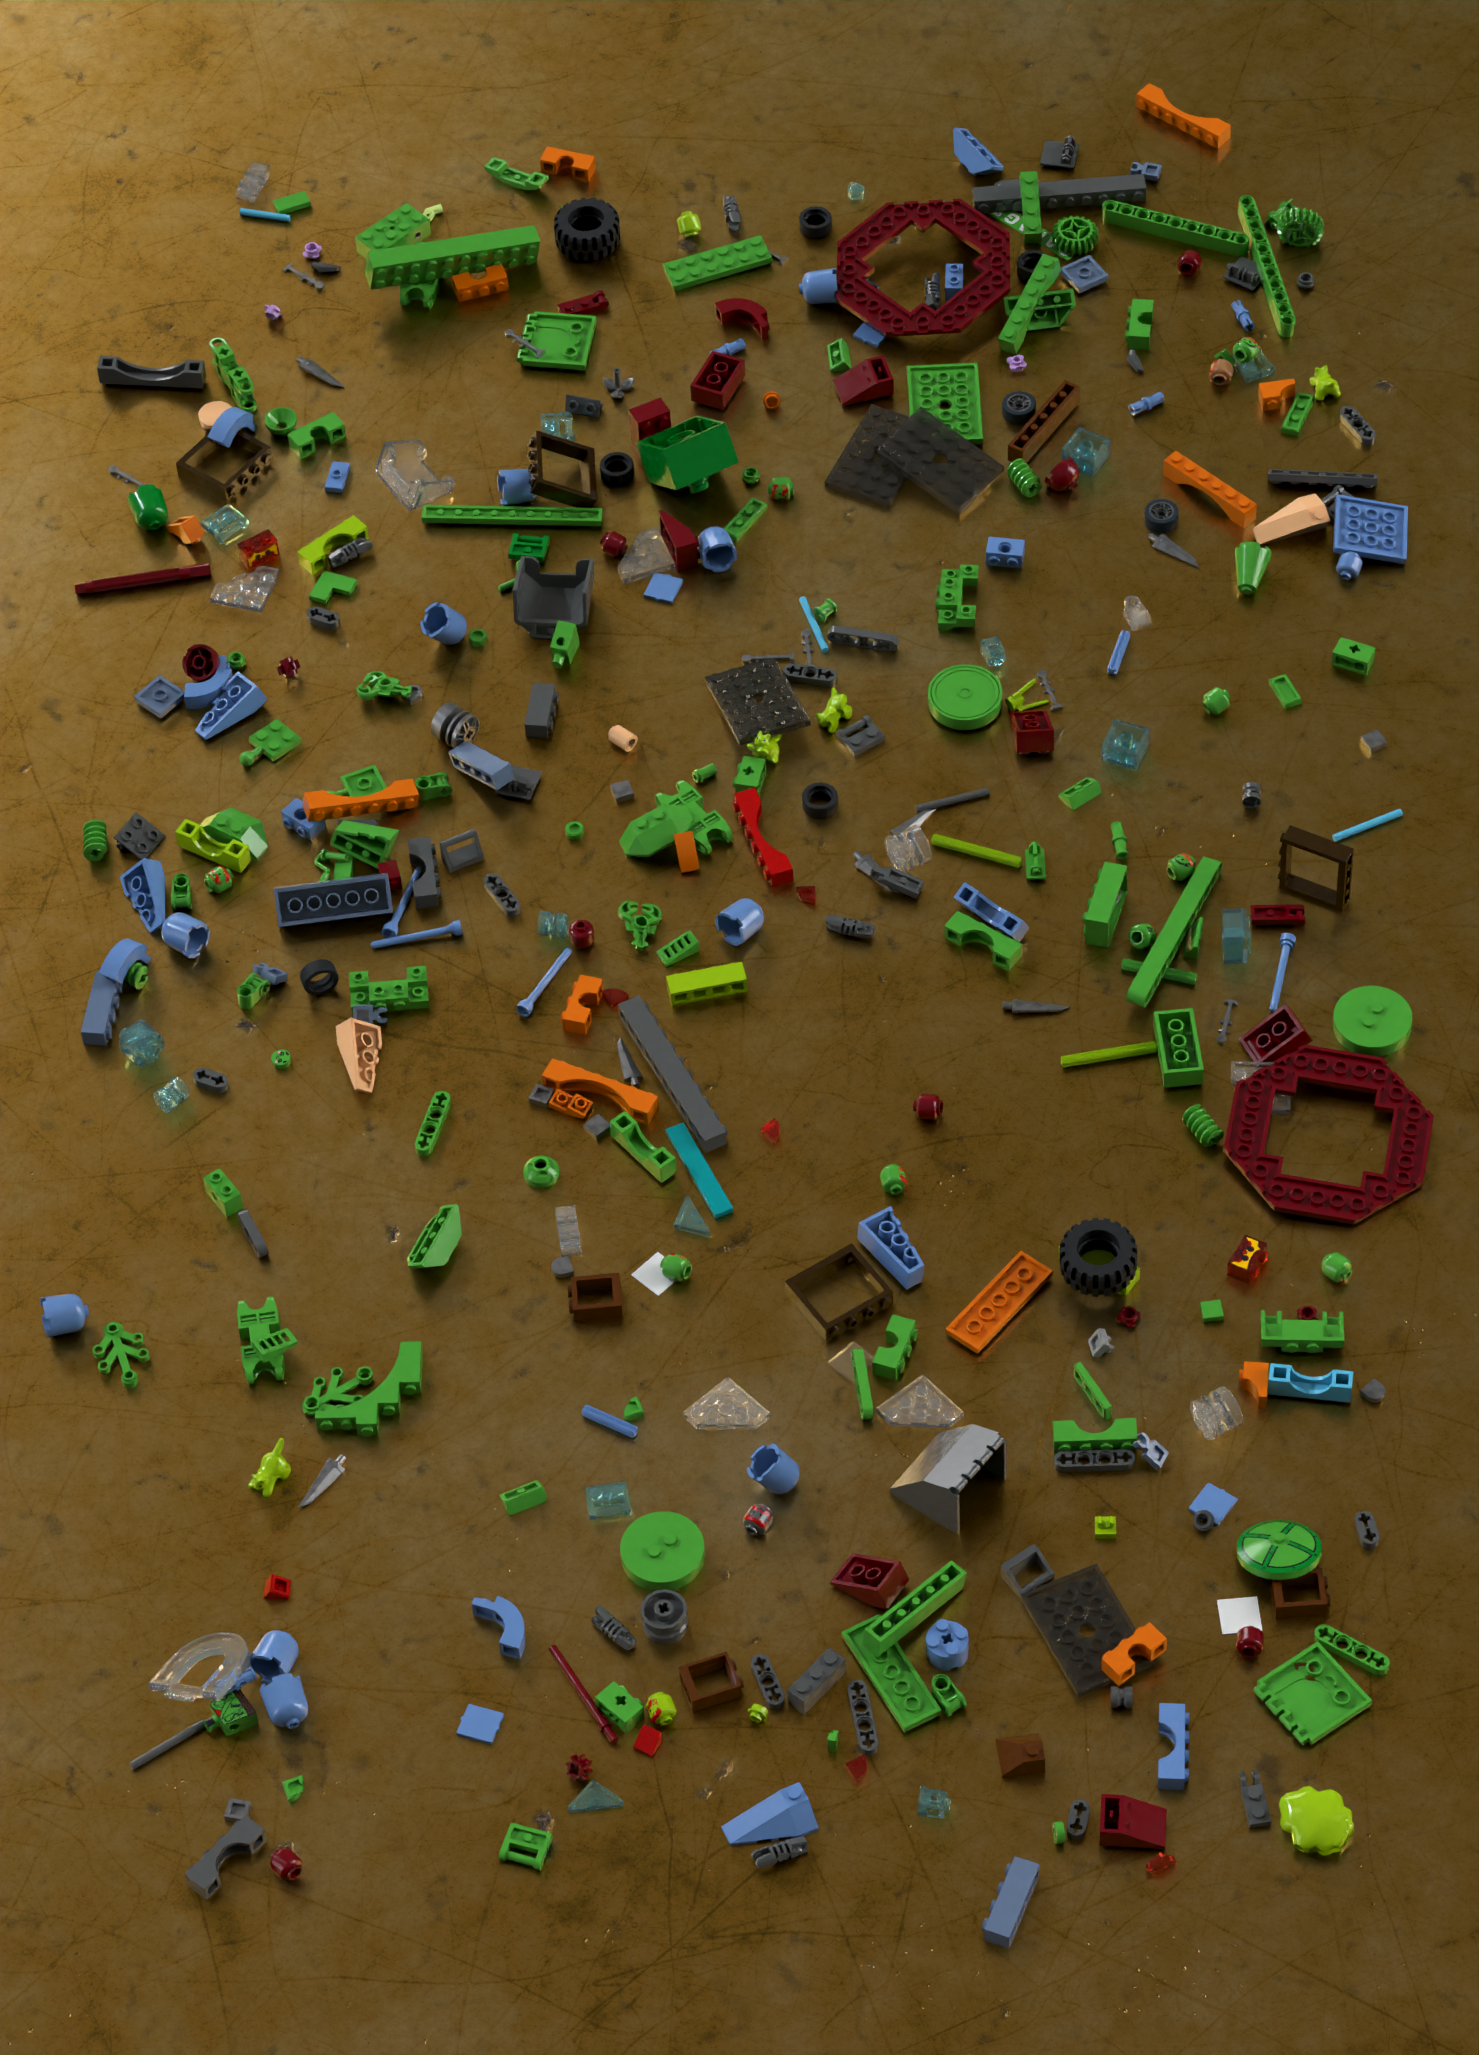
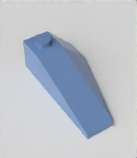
(236, 702)
(146, 889)
(778, 1816)

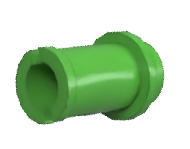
(703, 773)

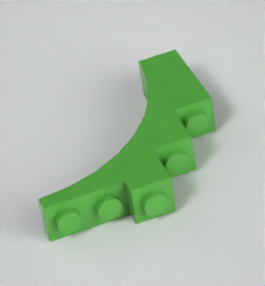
(384, 1400)

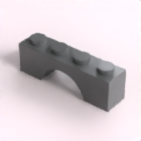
(425, 889)
(243, 1838)

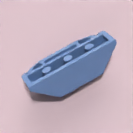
(974, 154)

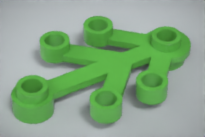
(120, 1350)
(335, 1393)

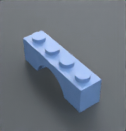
(991, 913)
(1172, 1767)

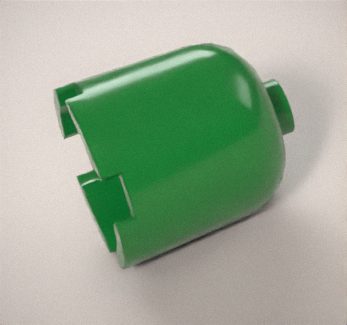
(148, 507)

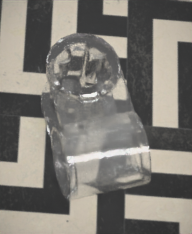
(1136, 613)

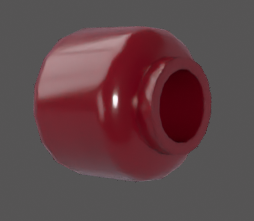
(1189, 263)
(613, 544)
(581, 933)
(928, 1106)
(1249, 1641)
(286, 1864)

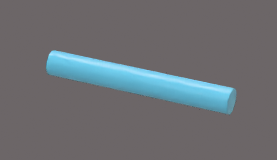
(263, 214)

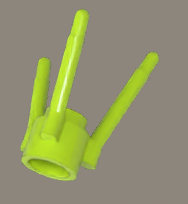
(1016, 701)

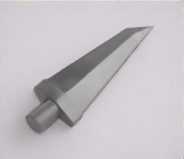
(313, 368)
(1169, 547)
(916, 820)
(865, 864)
(1021, 1006)
(629, 1068)
(326, 1477)

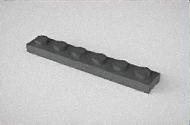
(1330, 478)

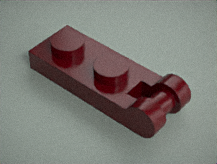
(584, 304)
(1277, 914)

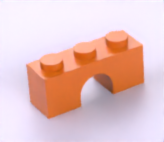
(556, 159)
(470, 288)
(585, 992)
(1145, 1642)

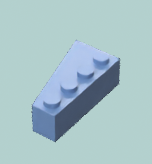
(891, 1247)

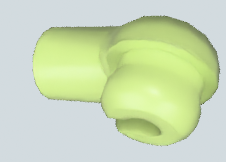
(431, 211)

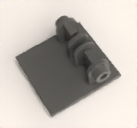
(1060, 153)
(1243, 273)
(523, 783)
(138, 836)

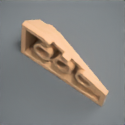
(1296, 518)
(359, 1049)

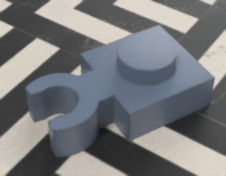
(1150, 170)
(271, 974)
(367, 1014)
(1152, 1450)

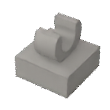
(1100, 1343)

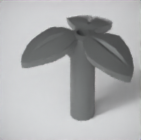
(616, 385)

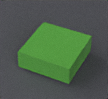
(1211, 1311)

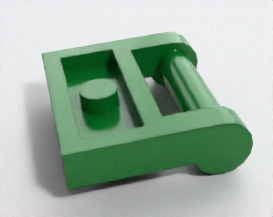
(528, 546)

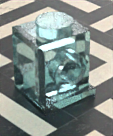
(994, 655)
(933, 1802)

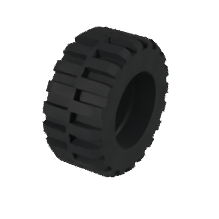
(587, 244)
(1098, 1236)

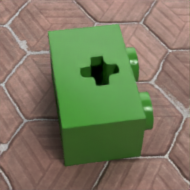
(1353, 656)
(750, 774)
(223, 1192)
(620, 1706)

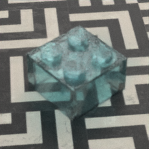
(1087, 450)
(1125, 744)
(1235, 935)

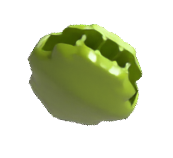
(1316, 1820)

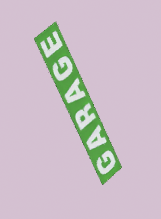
(1016, 221)

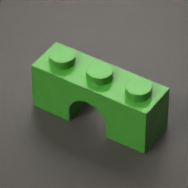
(1139, 324)
(326, 427)
(890, 1361)

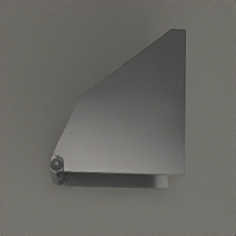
(940, 1471)

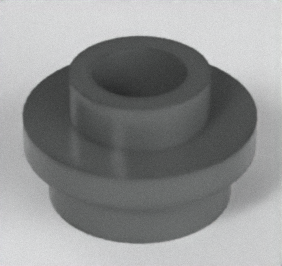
(1305, 280)
(1197, 1520)

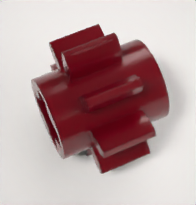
(288, 667)
(575, 1763)

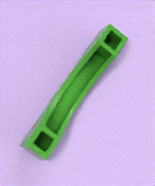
(1017, 323)

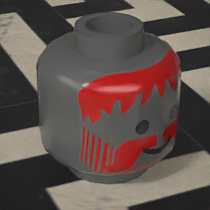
(758, 1519)

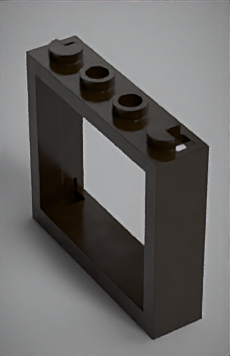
(187, 464)
(556, 492)
(1326, 849)
(825, 1268)

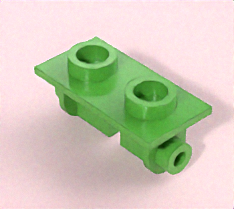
(1274, 216)
(1035, 862)

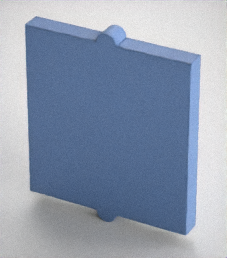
(869, 335)
(663, 588)
(1214, 1501)
(480, 1724)

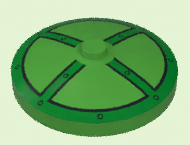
(1279, 1549)

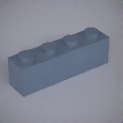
(481, 765)
(101, 1010)
(1011, 1901)

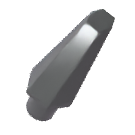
(324, 267)
(1135, 361)

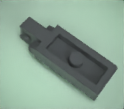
(897, 880)

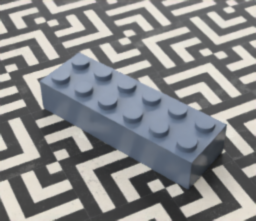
(333, 899)

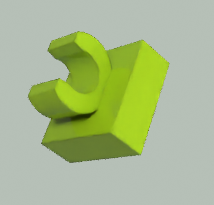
(1105, 1527)

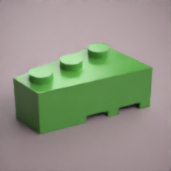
(365, 841)

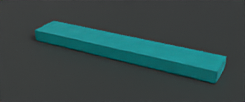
(699, 1170)

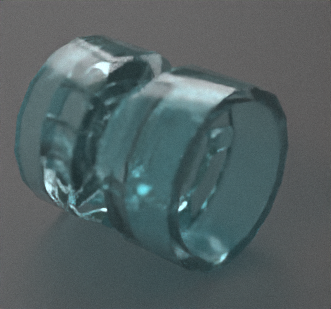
(552, 924)
(172, 1094)

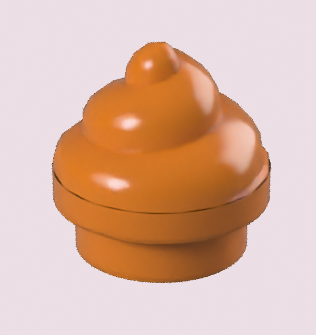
(771, 400)

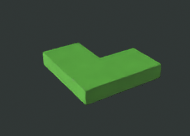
(331, 583)

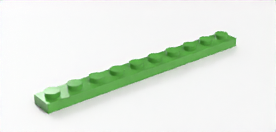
(512, 515)

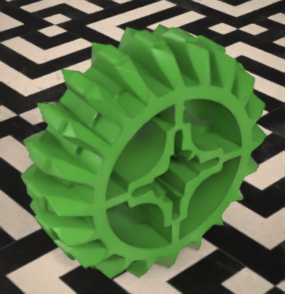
(1300, 227)
(1075, 235)

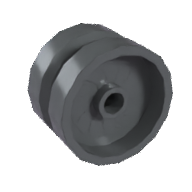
(664, 1617)

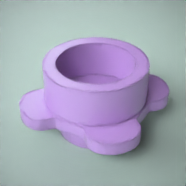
(312, 250)
(272, 312)
(1016, 363)

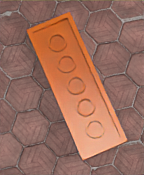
(999, 1302)

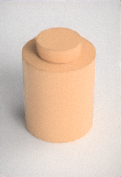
(622, 738)

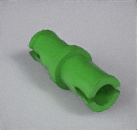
(1119, 840)

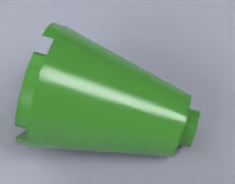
(1251, 565)

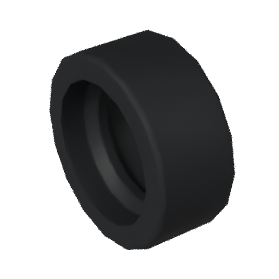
(815, 213)
(1025, 258)
(620, 478)
(819, 789)
(315, 968)

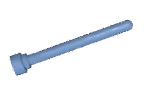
(391, 928)
(453, 928)
(1287, 942)
(525, 1006)

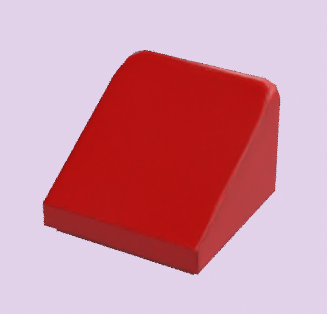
(277, 1587)
(648, 1740)

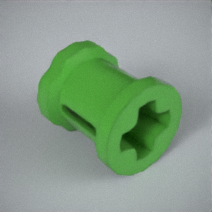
(829, 607)

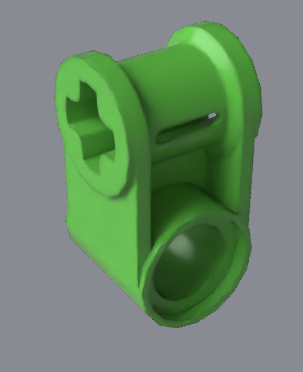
(431, 786)
(181, 892)
(252, 991)
(950, 1697)

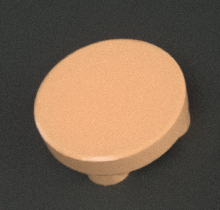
(210, 413)

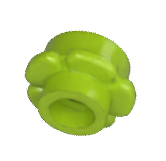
(758, 1713)

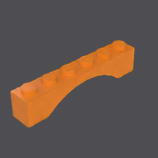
(1209, 130)
(1236, 505)
(324, 805)
(568, 1078)

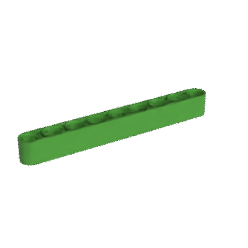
(1175, 228)

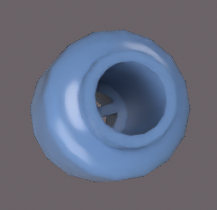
(1349, 565)

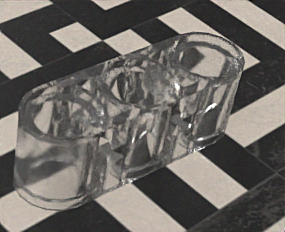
(252, 182)
(568, 1230)

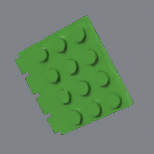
(563, 336)
(1308, 1705)

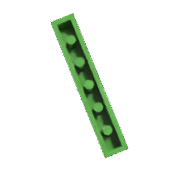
(914, 1608)

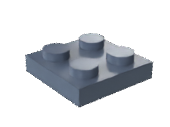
(1084, 274)
(159, 696)

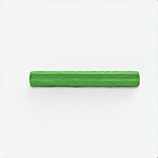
(1171, 973)

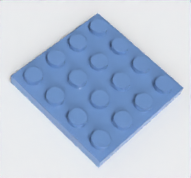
(1370, 529)

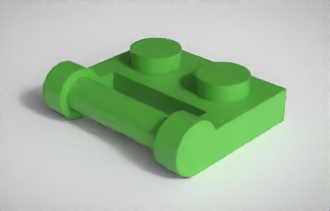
(527, 1840)

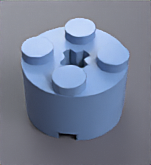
(947, 1645)

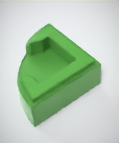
(1224, 354)
(633, 1409)
(832, 1740)
(293, 1788)

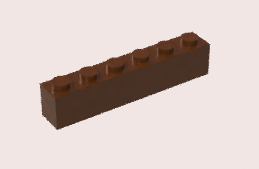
(1044, 422)

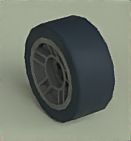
(1018, 407)
(1161, 516)

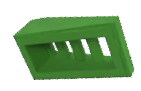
(676, 944)
(266, 1341)

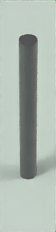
(953, 799)
(167, 1744)

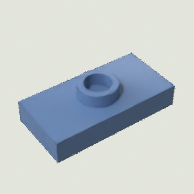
(337, 477)

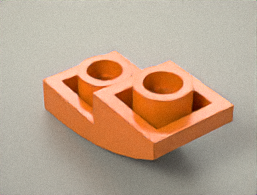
(686, 852)
(570, 1105)

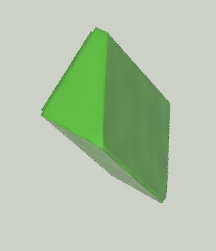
(839, 356)
(1080, 793)
(344, 869)
(1193, 939)
(523, 1497)

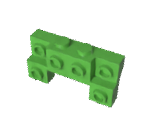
(950, 590)
(394, 995)
(1302, 1334)

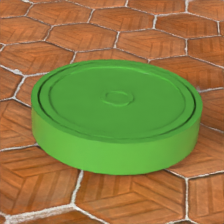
(965, 697)
(1372, 1021)
(662, 1551)

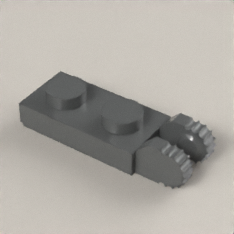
(1254, 1801)

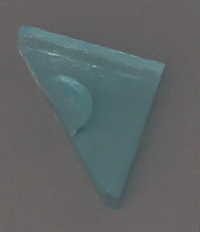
(690, 1219)
(595, 1797)

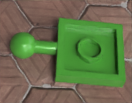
(273, 741)
(361, 783)

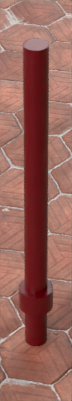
(602, 1722)

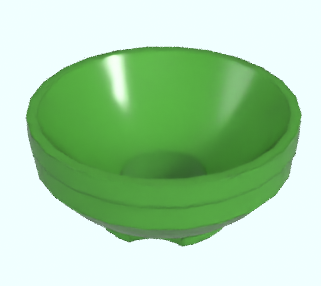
(278, 417)
(541, 1177)

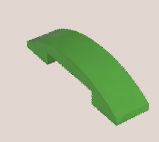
(499, 169)

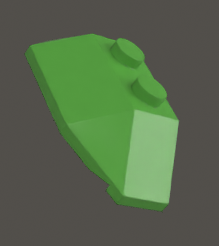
(1049, 312)
(238, 826)
(655, 830)
(437, 1239)

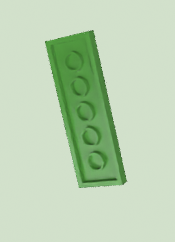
(717, 263)
(894, 1679)

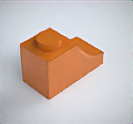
(1273, 393)
(187, 529)
(1255, 1380)

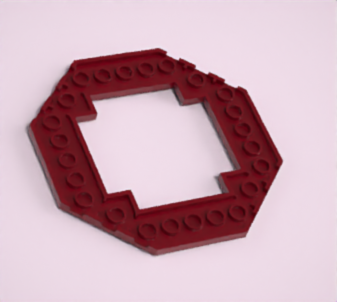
(961, 309)
(1317, 1198)

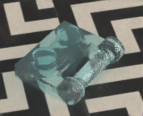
(1251, 371)
(550, 425)
(222, 519)
(605, 1496)

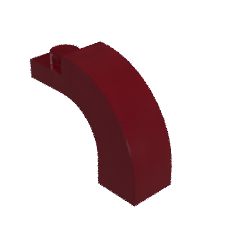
(745, 311)

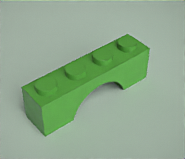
(1030, 207)
(964, 929)
(628, 1135)
(1070, 1437)

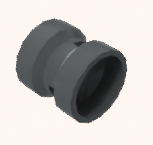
(1251, 795)
(1122, 1697)

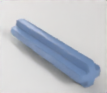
(1118, 652)
(609, 1421)

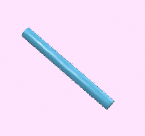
(813, 623)
(1367, 825)

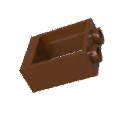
(600, 1310)
(1301, 1608)
(706, 1666)

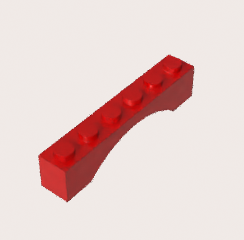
(775, 864)

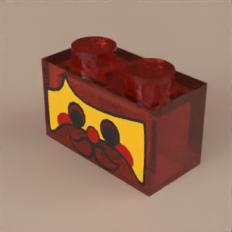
(258, 549)
(1247, 1259)

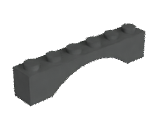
(117, 371)

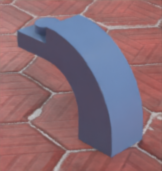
(229, 424)
(204, 693)
(122, 957)
(508, 1616)

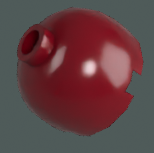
(1064, 476)
(200, 662)

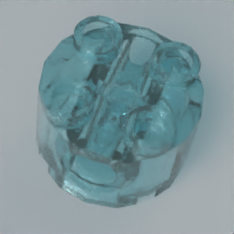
(141, 1043)

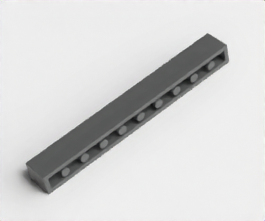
(1062, 193)
(672, 1074)

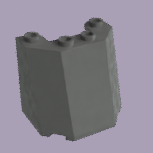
(551, 597)

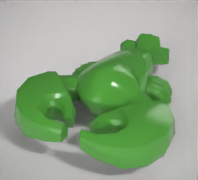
(382, 686)
(640, 924)

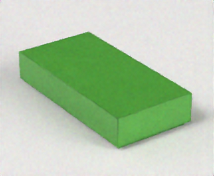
(291, 203)
(1285, 691)

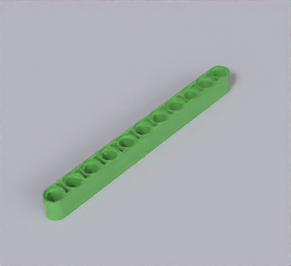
(1267, 266)
(1174, 932)

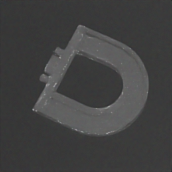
(184, 1659)

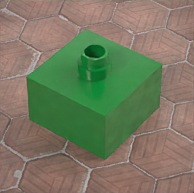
(687, 453)

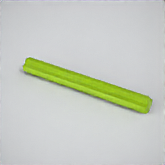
(976, 850)
(1109, 1054)

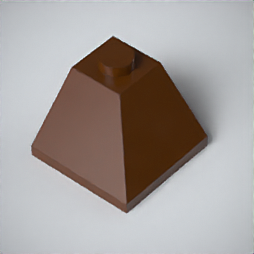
(1021, 1755)

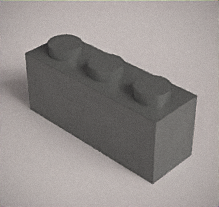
(541, 710)
(816, 1681)

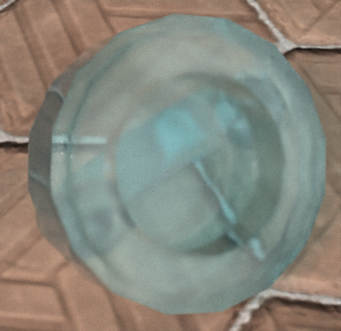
(856, 191)

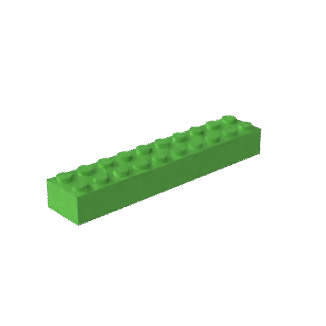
(451, 257)

